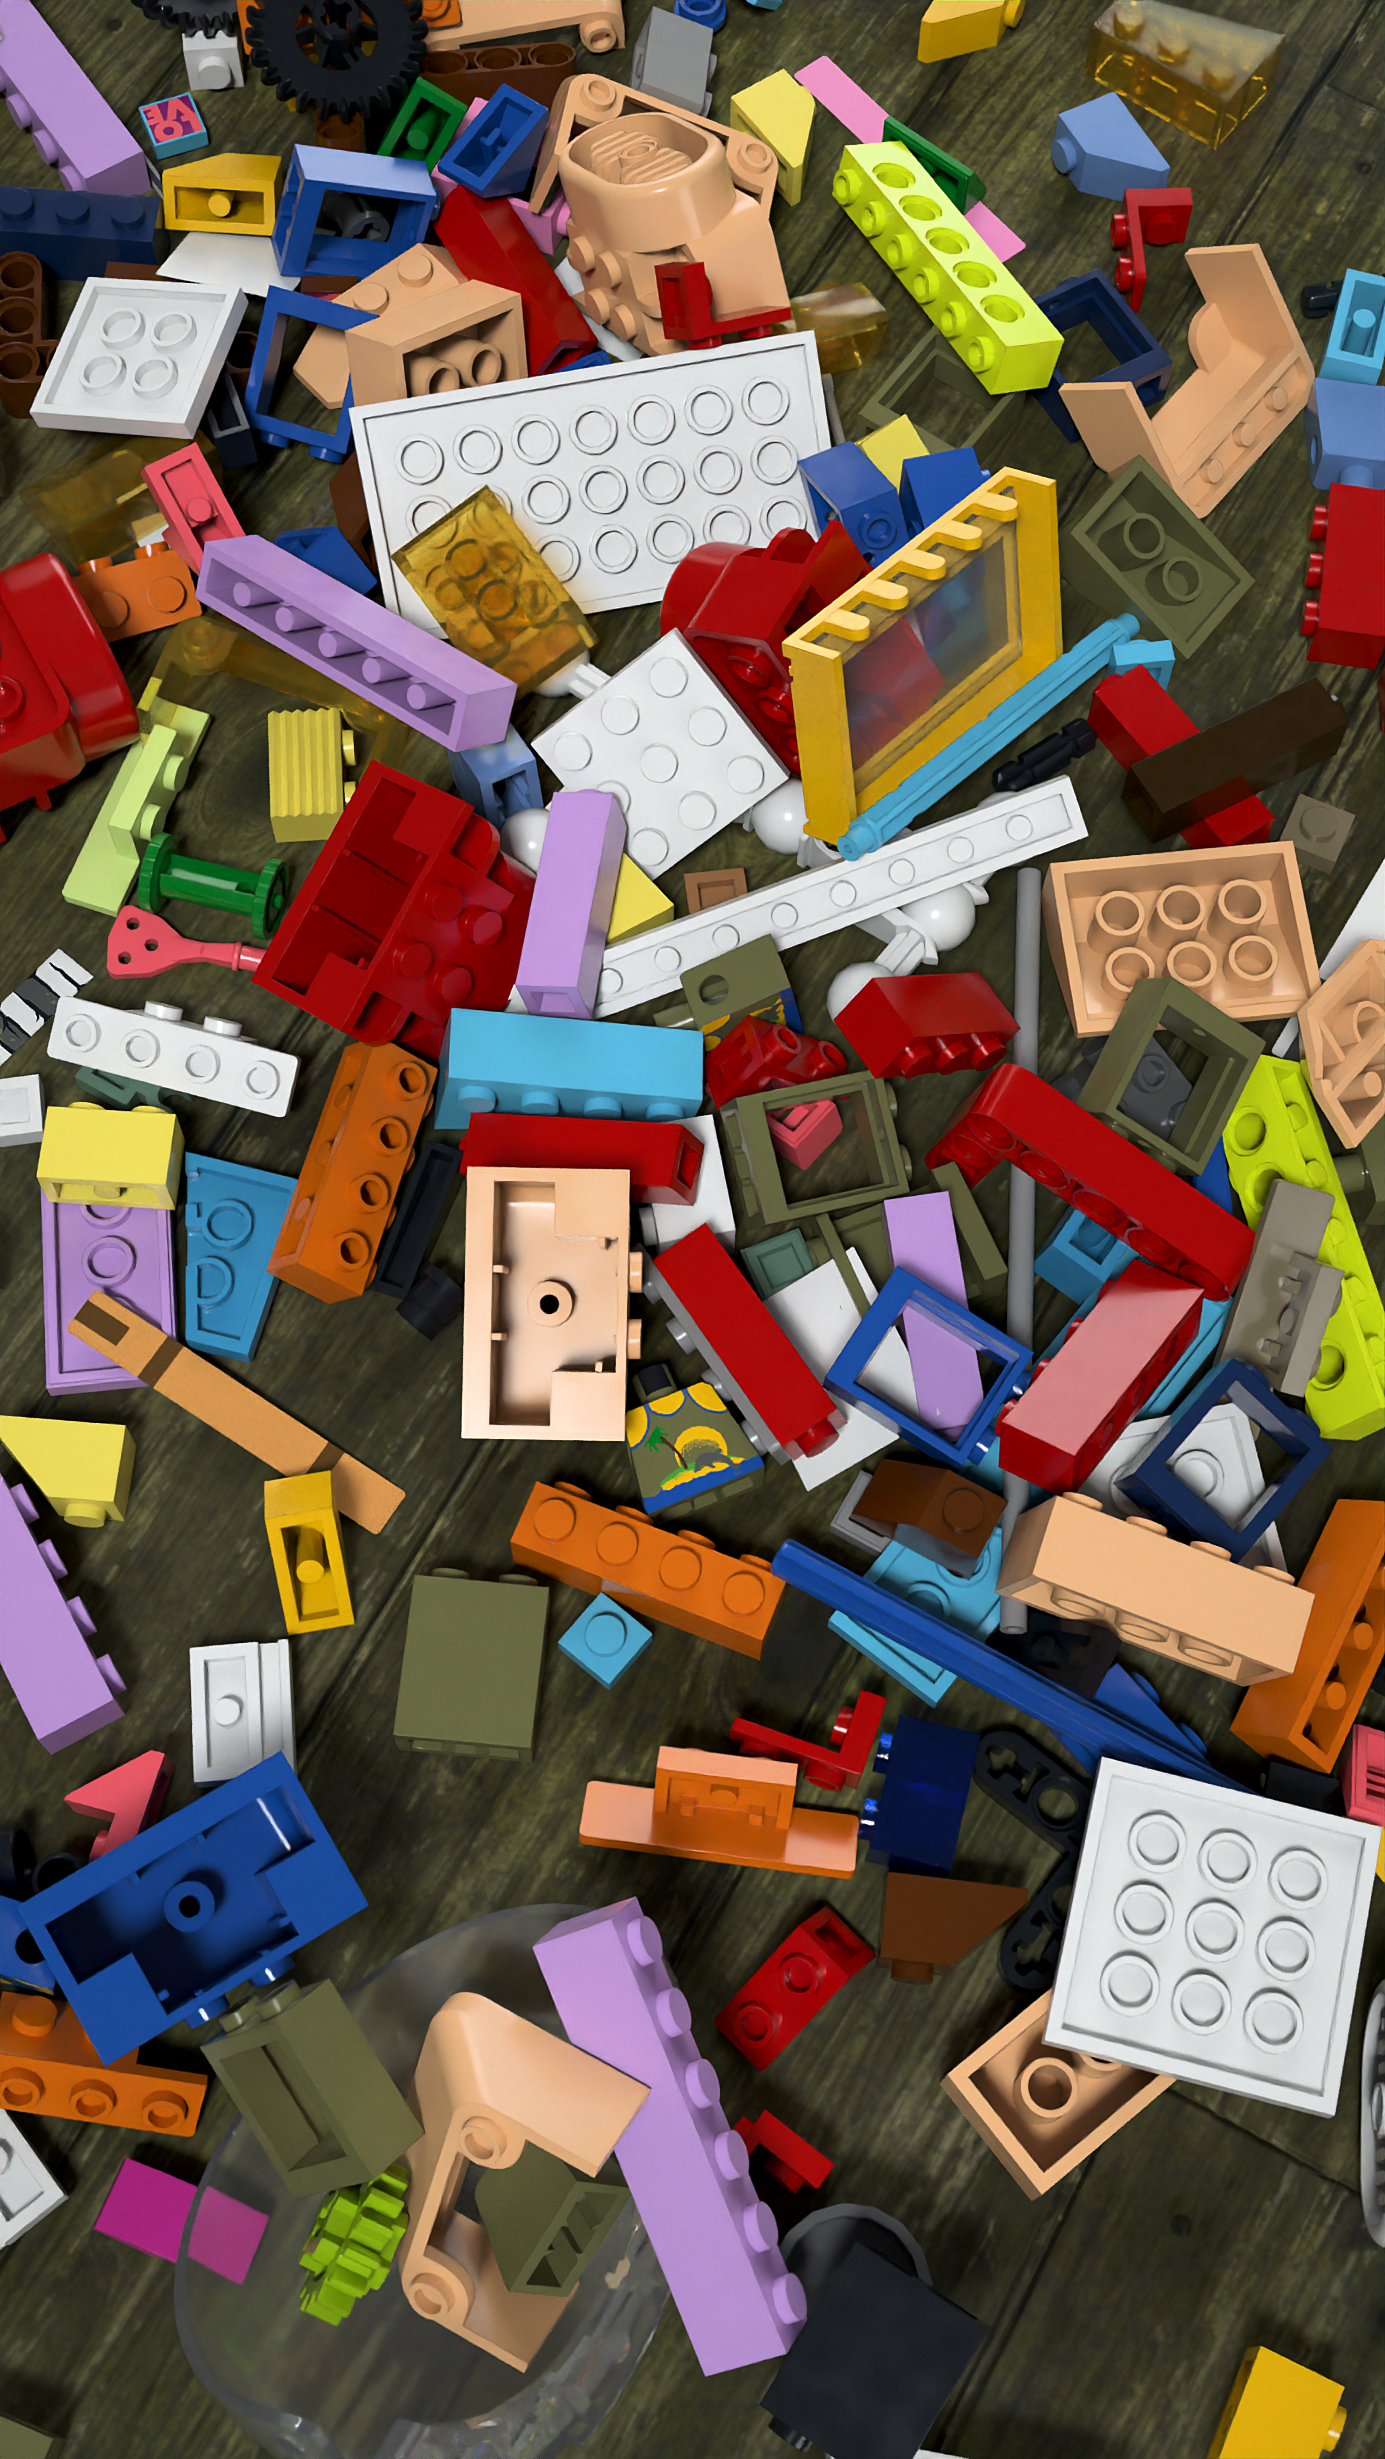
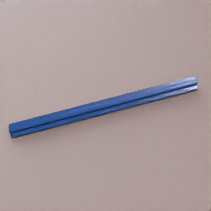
(985, 1666)

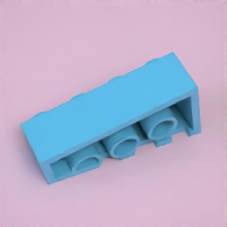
(565, 1069)

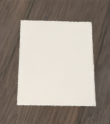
(229, 260)
(819, 1331)

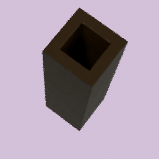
(1234, 759)

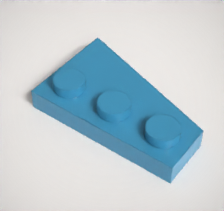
(230, 1240)

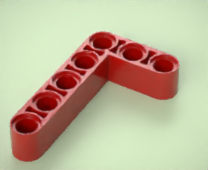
(1097, 1174)

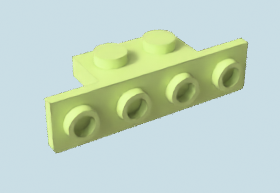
(134, 813)

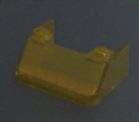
(219, 644)

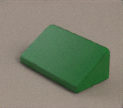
(952, 177)

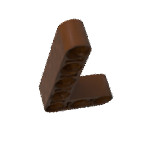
(463, 74)
(28, 341)

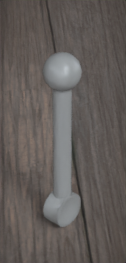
(832, 410)

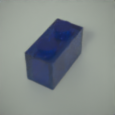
(920, 1797)

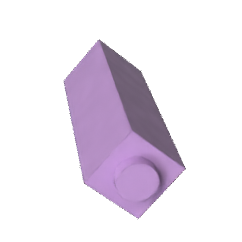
(571, 905)
(944, 1368)

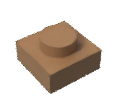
(713, 887)

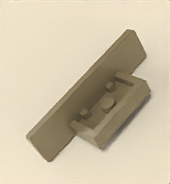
(1284, 1292)

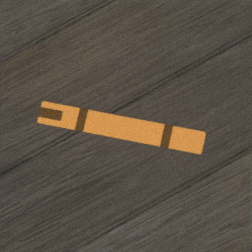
(232, 1408)

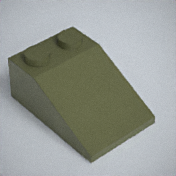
(1150, 557)

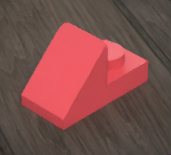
(190, 503)
(126, 1797)

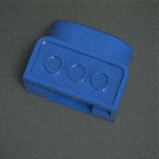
(261, 1890)

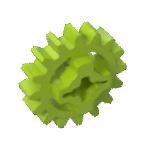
(352, 2244)

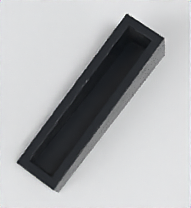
(229, 425)
(419, 1219)

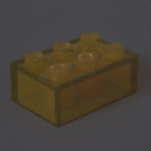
(495, 593)

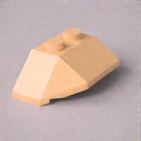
(403, 281)
(1345, 1043)

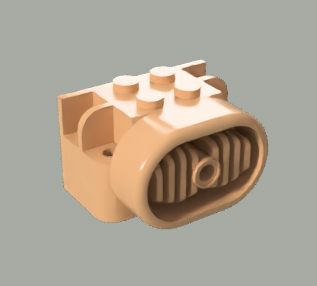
(656, 195)
(533, 1239)

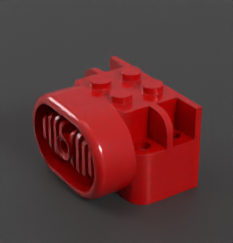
(745, 601)
(57, 684)
(402, 918)

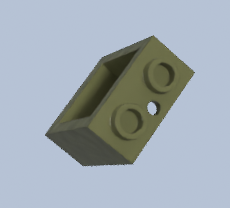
(938, 359)
(1231, 1060)
(756, 1162)
(311, 2088)

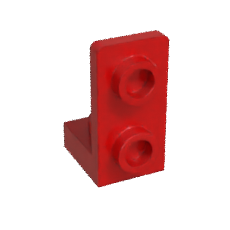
(1146, 218)
(686, 315)
(764, 1050)
(822, 1767)
(793, 1987)
(789, 2157)

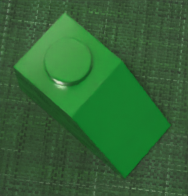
(422, 124)

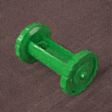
(213, 885)

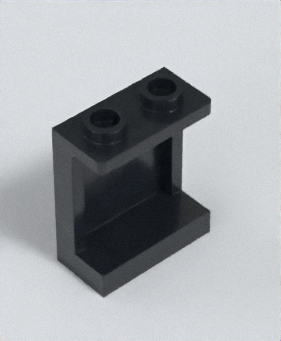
(872, 2363)

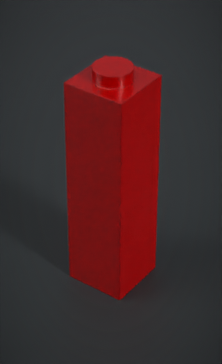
(498, 250)
(1140, 719)
(660, 1156)
(751, 1344)

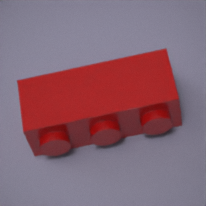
(1347, 578)
(927, 1025)

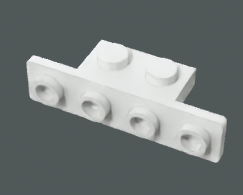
(175, 1053)

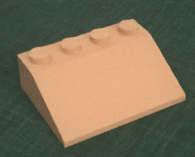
(1209, 917)

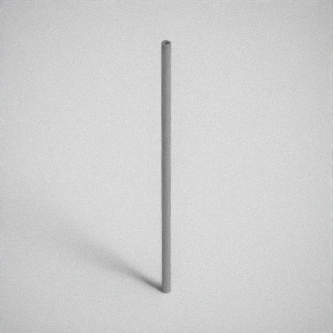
(1022, 1195)

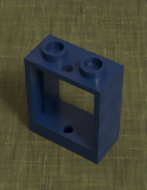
(1098, 302)
(1177, 1507)

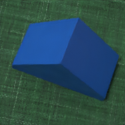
(498, 145)

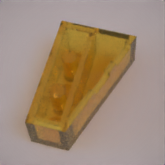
(1183, 64)

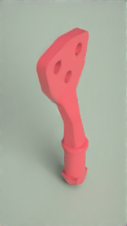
(171, 948)

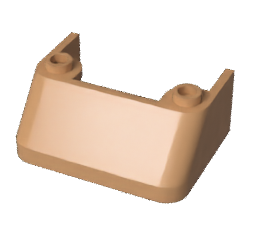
(592, 100)
(1235, 404)
(481, 2096)

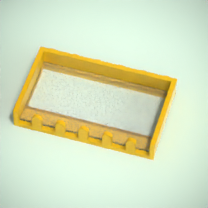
(925, 647)

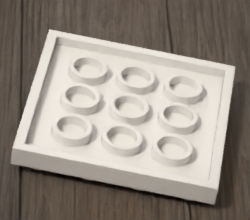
(1214, 1937)

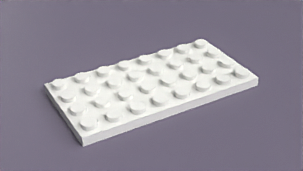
(604, 464)

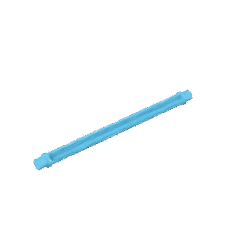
(985, 739)

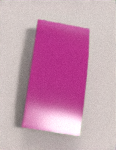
(146, 2210)

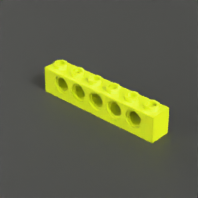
(947, 267)
(1280, 1137)

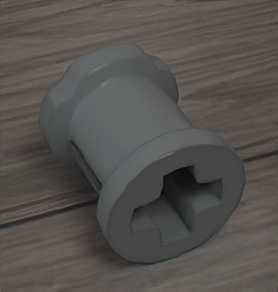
(355, 216)

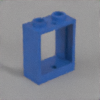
(317, 168)
(277, 310)
(861, 496)
(907, 1290)

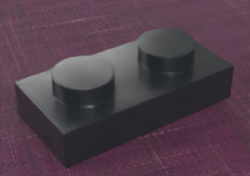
(1063, 1651)

